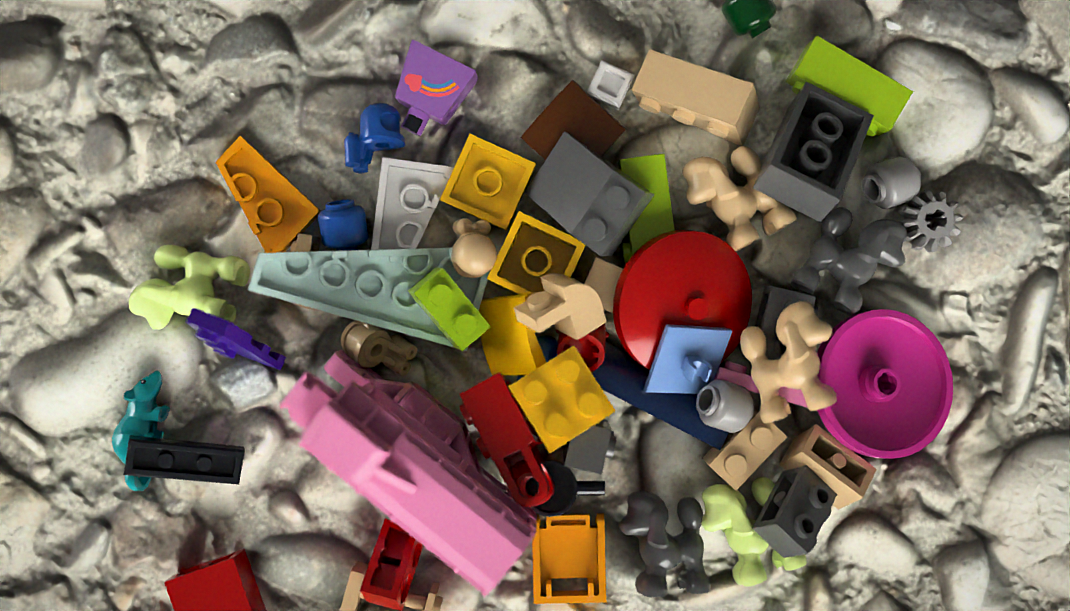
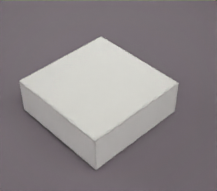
(610, 85)

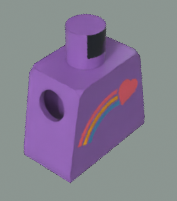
(432, 87)

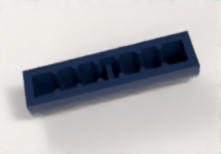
(626, 380)

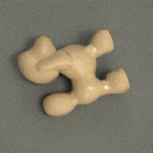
(735, 205)
(796, 369)

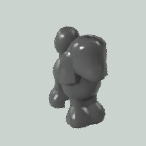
(851, 267)
(660, 550)

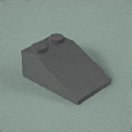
(588, 195)

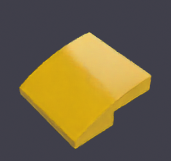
(508, 343)

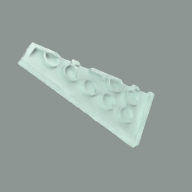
(363, 285)

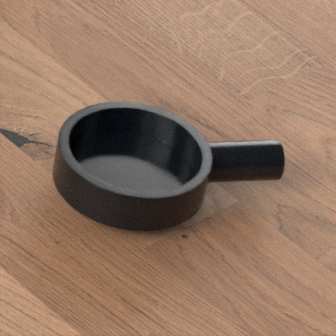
(565, 491)

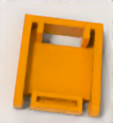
(569, 550)

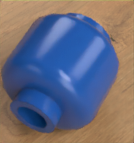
(343, 225)

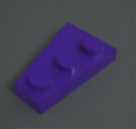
(231, 340)

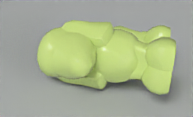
(159, 299)
(727, 512)

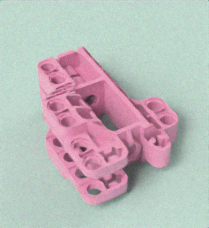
(414, 466)

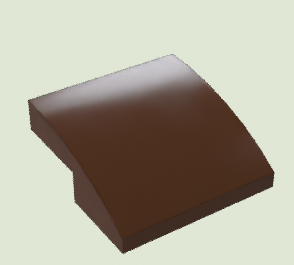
(578, 115)

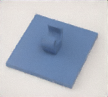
(687, 358)

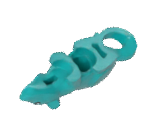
(140, 420)

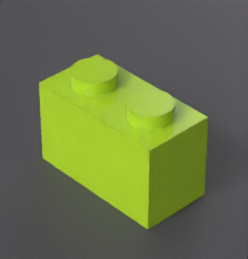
(449, 308)

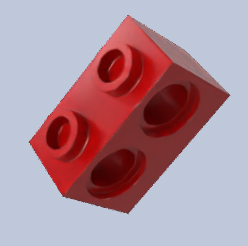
(391, 567)

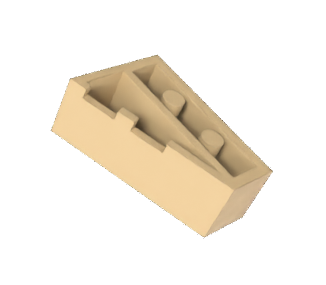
(697, 96)

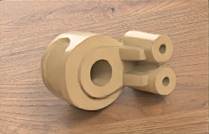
(473, 251)
(371, 345)

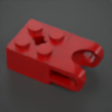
(507, 438)

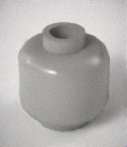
(891, 182)
(725, 405)

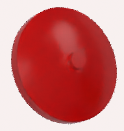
(680, 281)

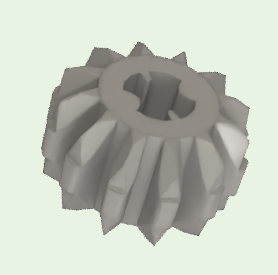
(941, 216)

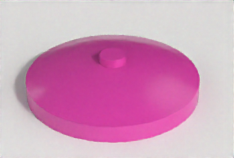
(887, 382)

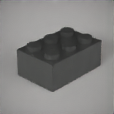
(813, 152)

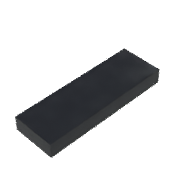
(183, 460)

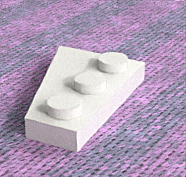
(406, 202)

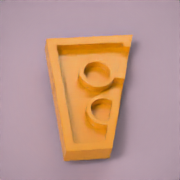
(267, 197)

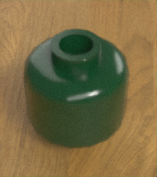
(749, 15)

